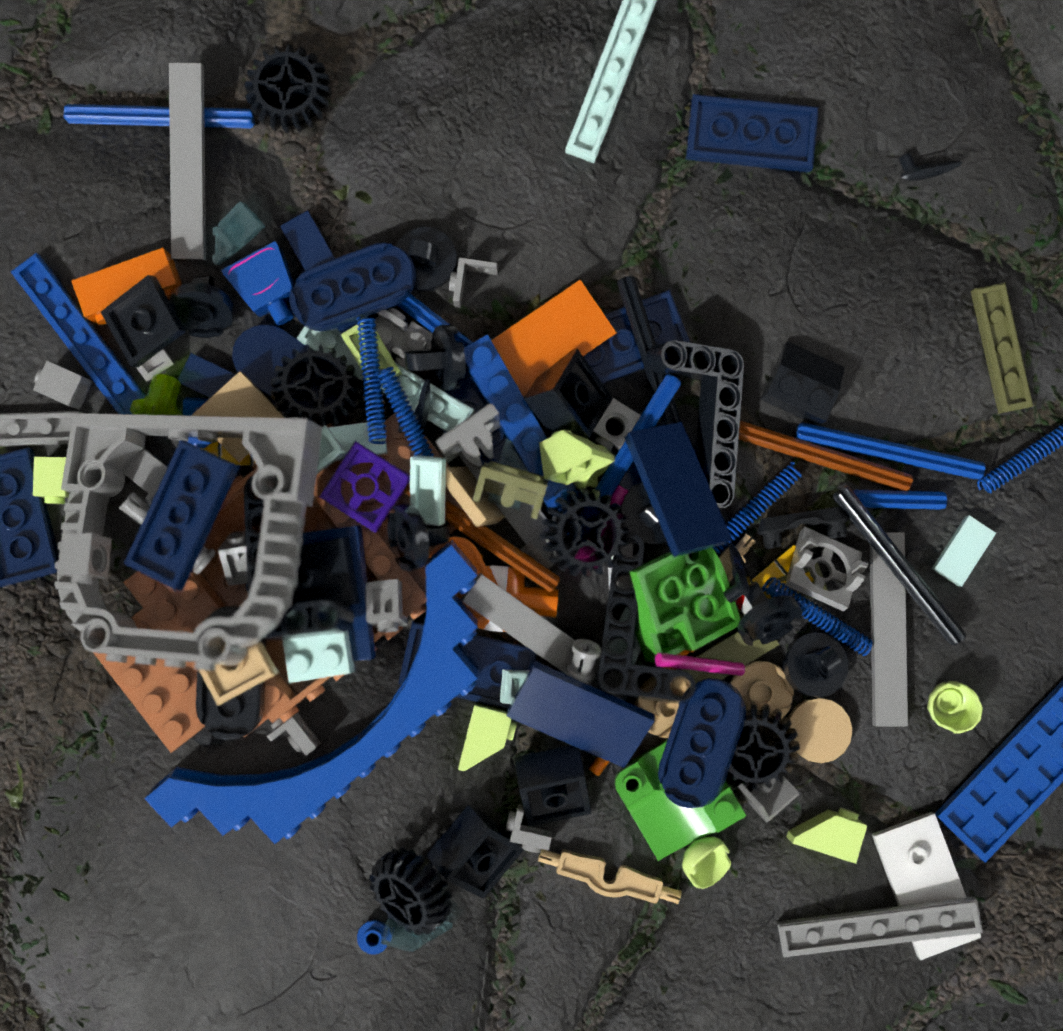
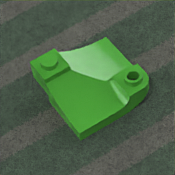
(682, 603)
(660, 820)

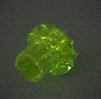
(160, 397)

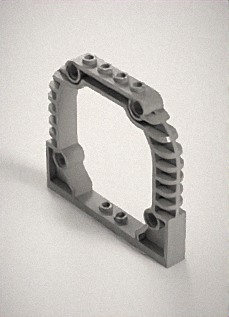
(95, 457)

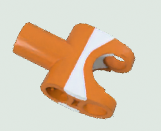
(513, 582)

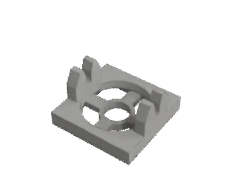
(471, 436)
(801, 558)

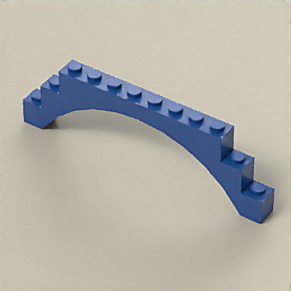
(288, 796)

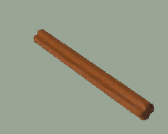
(825, 456)
(499, 546)

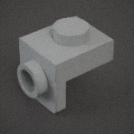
(530, 837)

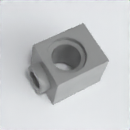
(62, 385)
(618, 412)
(84, 557)

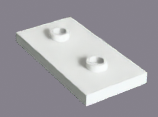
(921, 872)

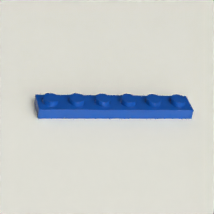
(514, 413)

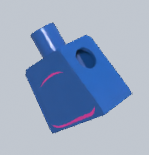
(264, 282)

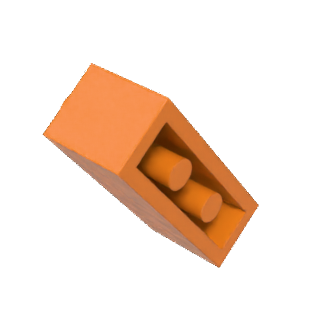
(106, 285)

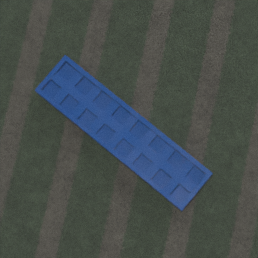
(1010, 781)

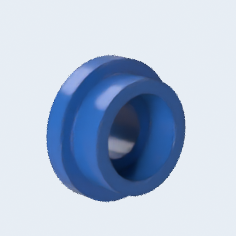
(371, 926)

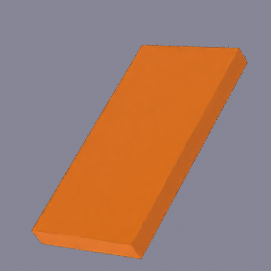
(550, 333)

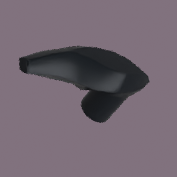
(925, 171)
(422, 408)
(740, 575)

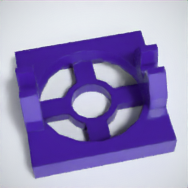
(361, 454)

